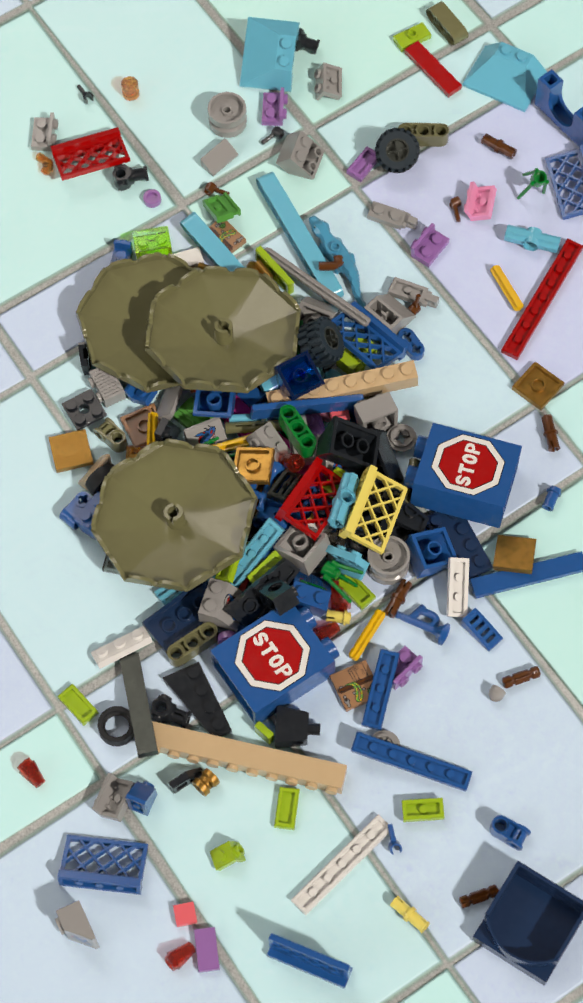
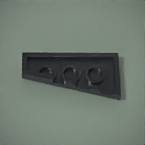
(408, 517)
(248, 606)
(197, 695)

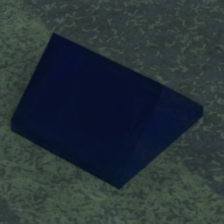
(298, 376)

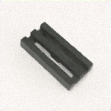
(278, 496)

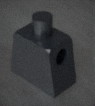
(293, 728)

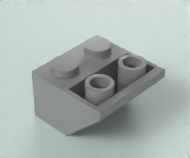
(300, 155)
(390, 312)

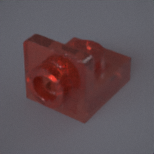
(337, 600)

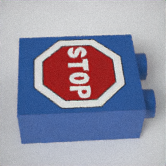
(463, 474)
(274, 661)

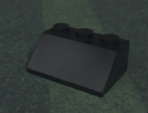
(348, 445)
(386, 459)

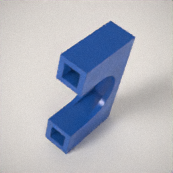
(550, 101)

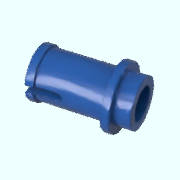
(551, 498)

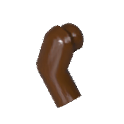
(331, 266)

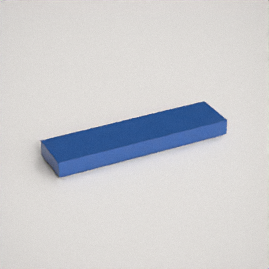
(380, 689)

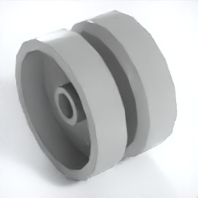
(227, 114)
(392, 564)

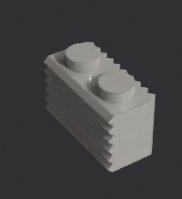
(107, 386)

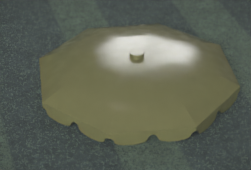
(117, 317)
(222, 329)
(174, 514)

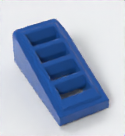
(480, 619)

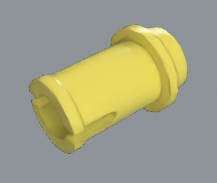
(338, 616)

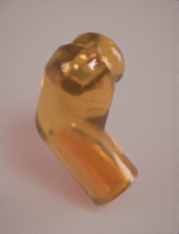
(46, 162)

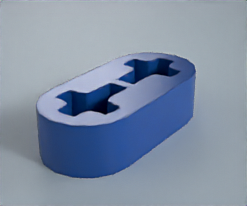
(413, 342)

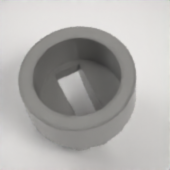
(496, 693)

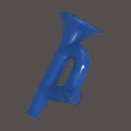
(277, 470)
(433, 627)

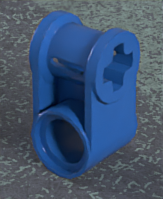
(73, 509)
(261, 517)
(510, 833)

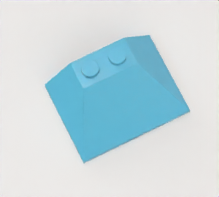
(269, 54)
(505, 75)

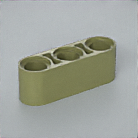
(447, 23)
(434, 133)
(188, 653)

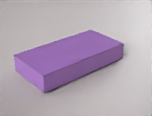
(362, 165)
(206, 949)

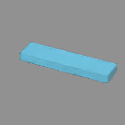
(256, 549)

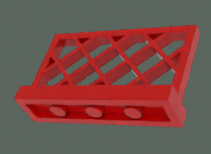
(87, 147)
(298, 494)

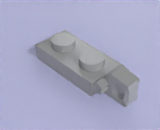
(391, 216)
(407, 291)

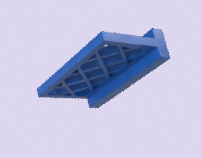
(563, 158)
(376, 331)
(98, 880)
(309, 961)

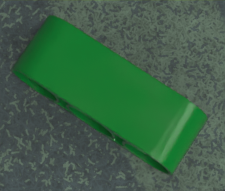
(298, 439)

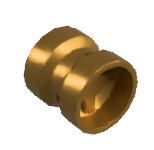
(205, 782)

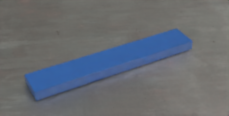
(306, 406)
(541, 572)
(411, 761)

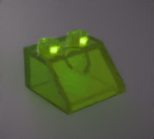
(152, 241)

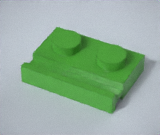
(221, 207)
(185, 416)

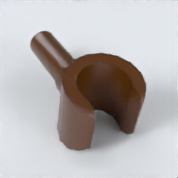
(210, 188)
(454, 203)
(414, 307)

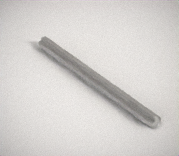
(318, 288)

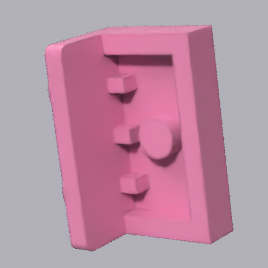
(480, 202)

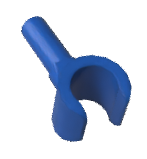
(393, 842)

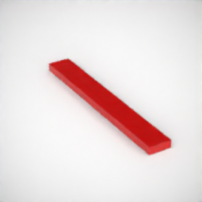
(542, 299)

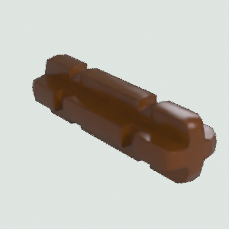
(521, 677)
(478, 896)

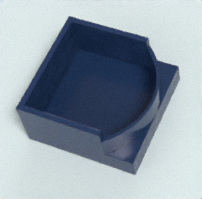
(530, 923)

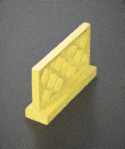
(364, 488)

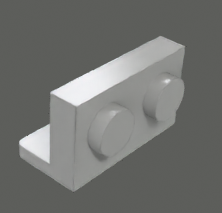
(268, 438)
(111, 798)

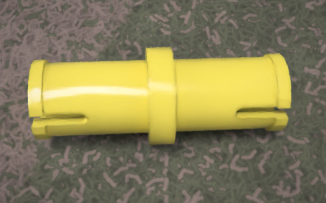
(409, 914)

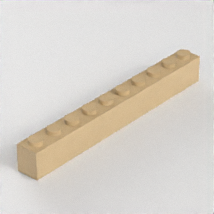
(250, 758)

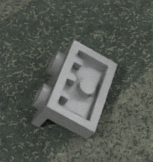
(328, 81)
(44, 133)

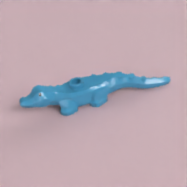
(333, 246)

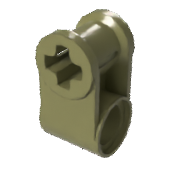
(109, 432)

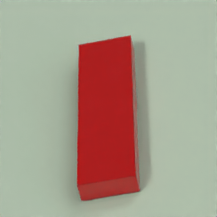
(433, 69)

